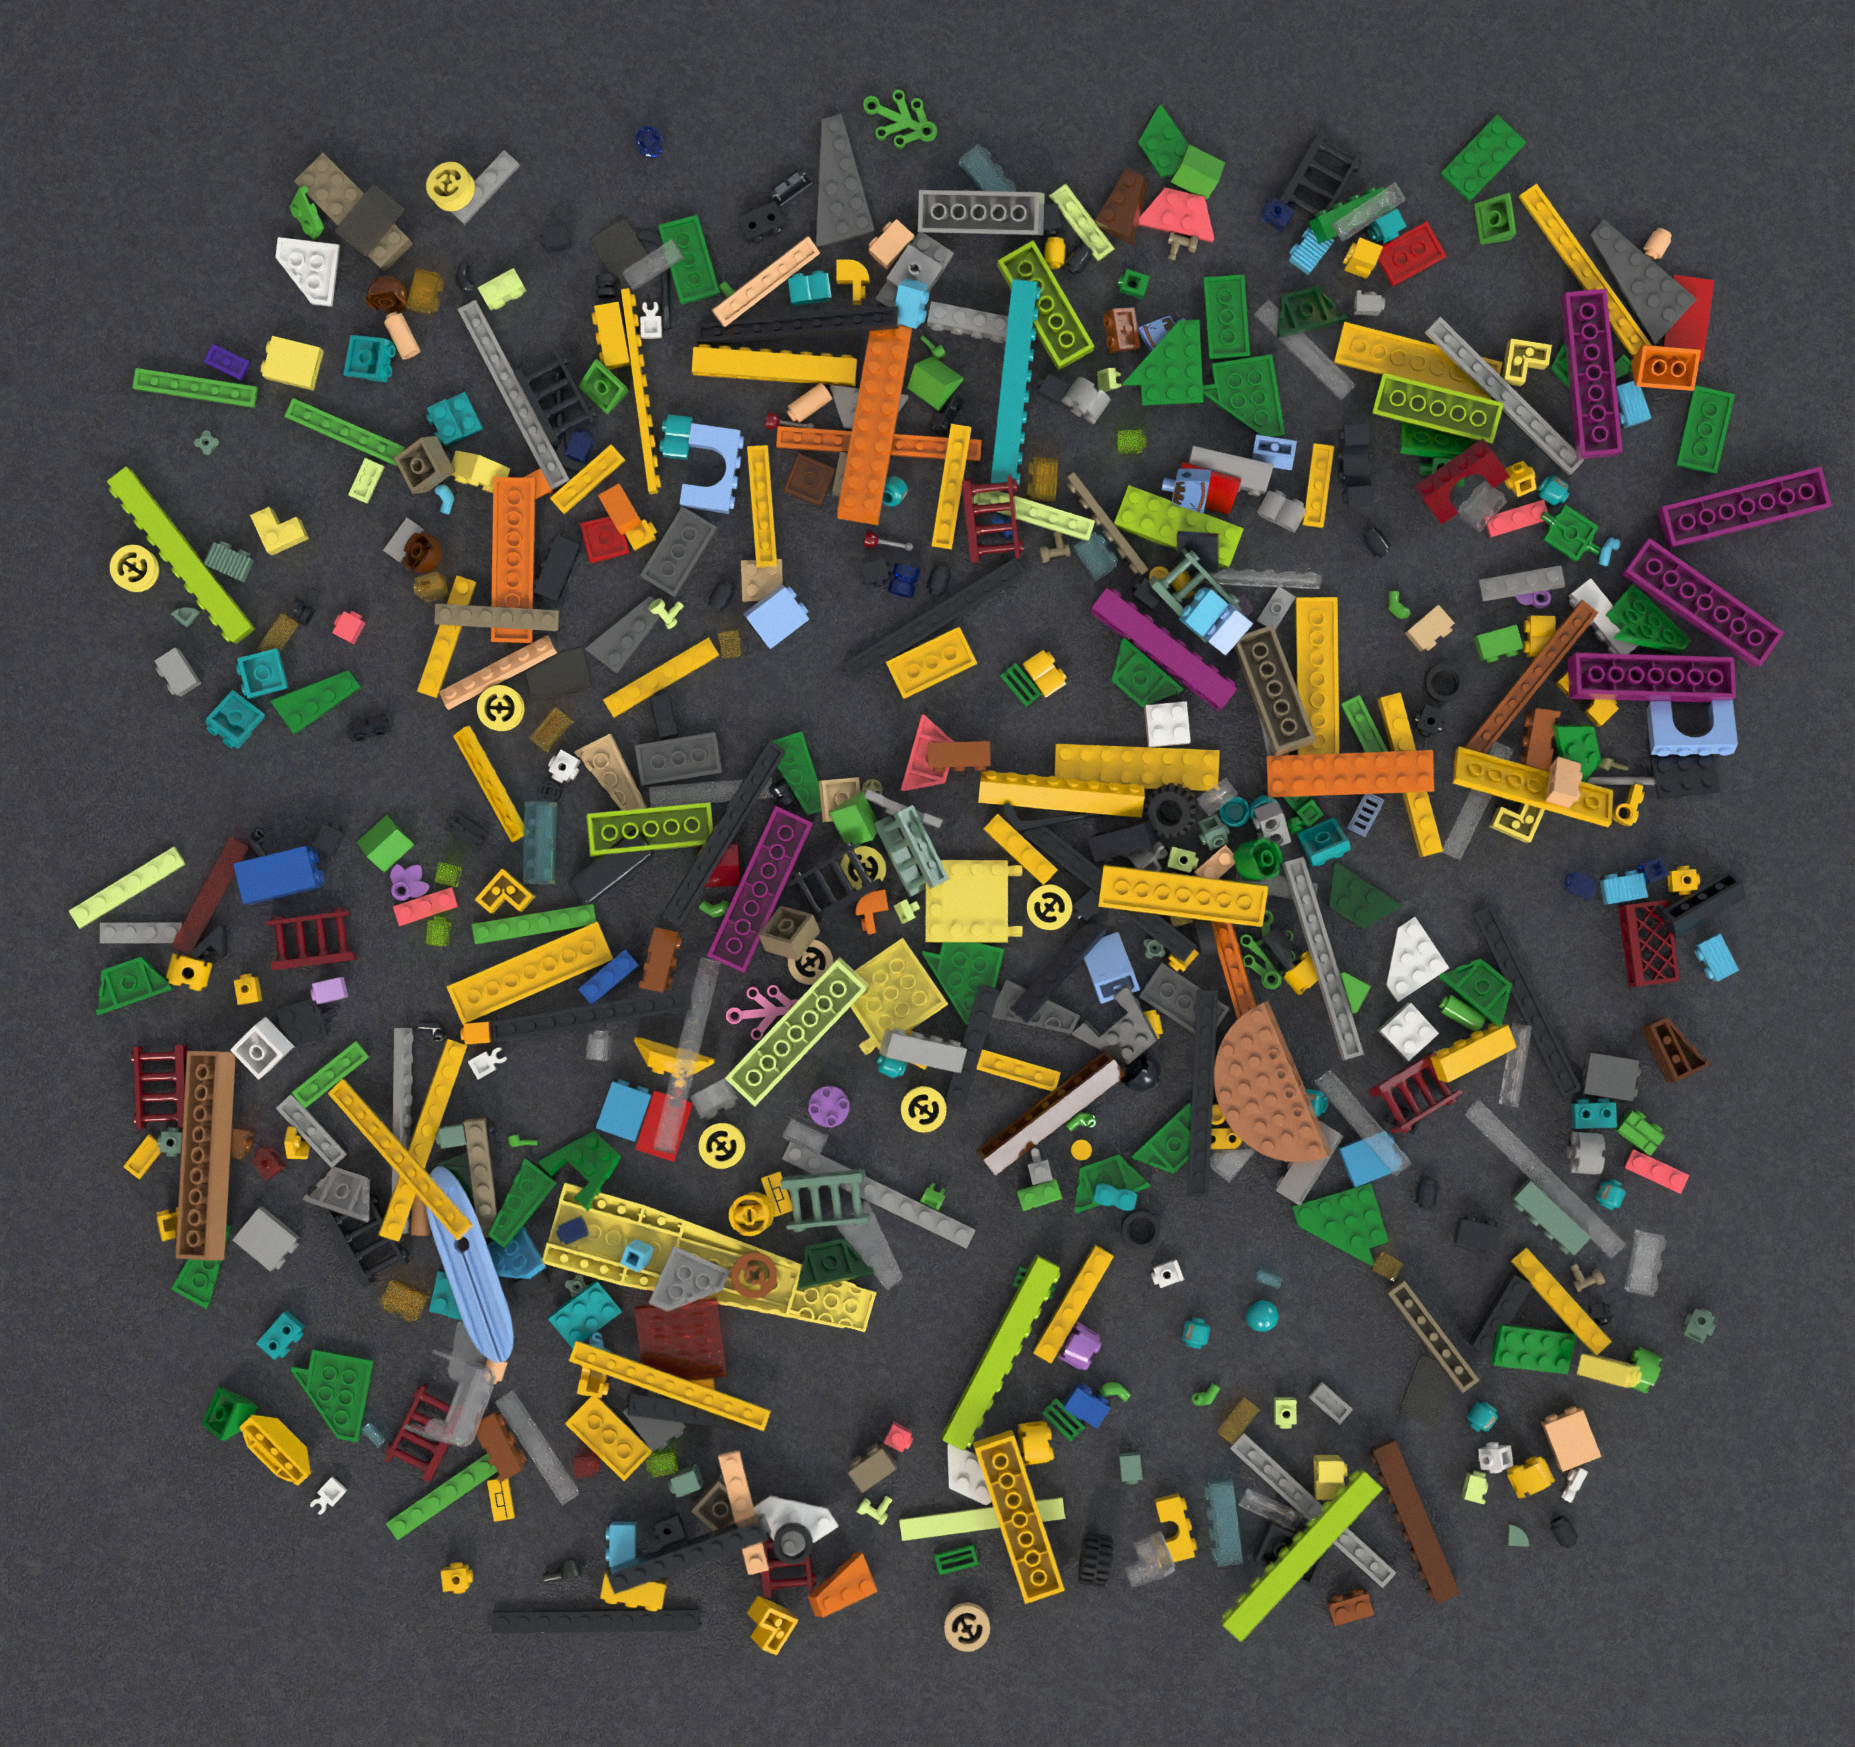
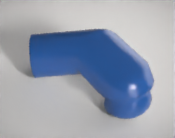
(997, 519)

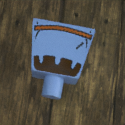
(1156, 331)
(1189, 488)

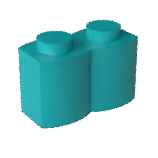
(809, 288)
(676, 437)
(1120, 1197)

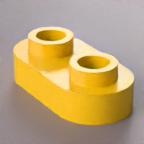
(1221, 1139)

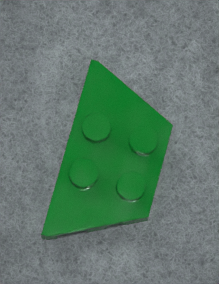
(1163, 143)
(1141, 677)
(1578, 745)
(129, 984)
(1481, 988)
(1169, 1145)
(1110, 1170)

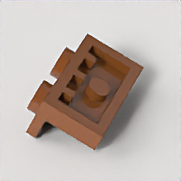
(1121, 330)
(1350, 1607)

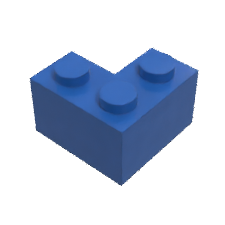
(1086, 1405)

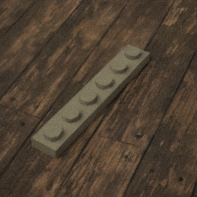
(1111, 532)
(497, 617)
(481, 1173)

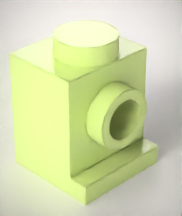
(1174, 860)
(1285, 1404)
(1475, 1486)

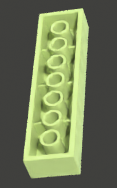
(797, 1031)

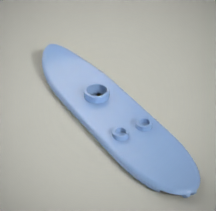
(473, 1276)

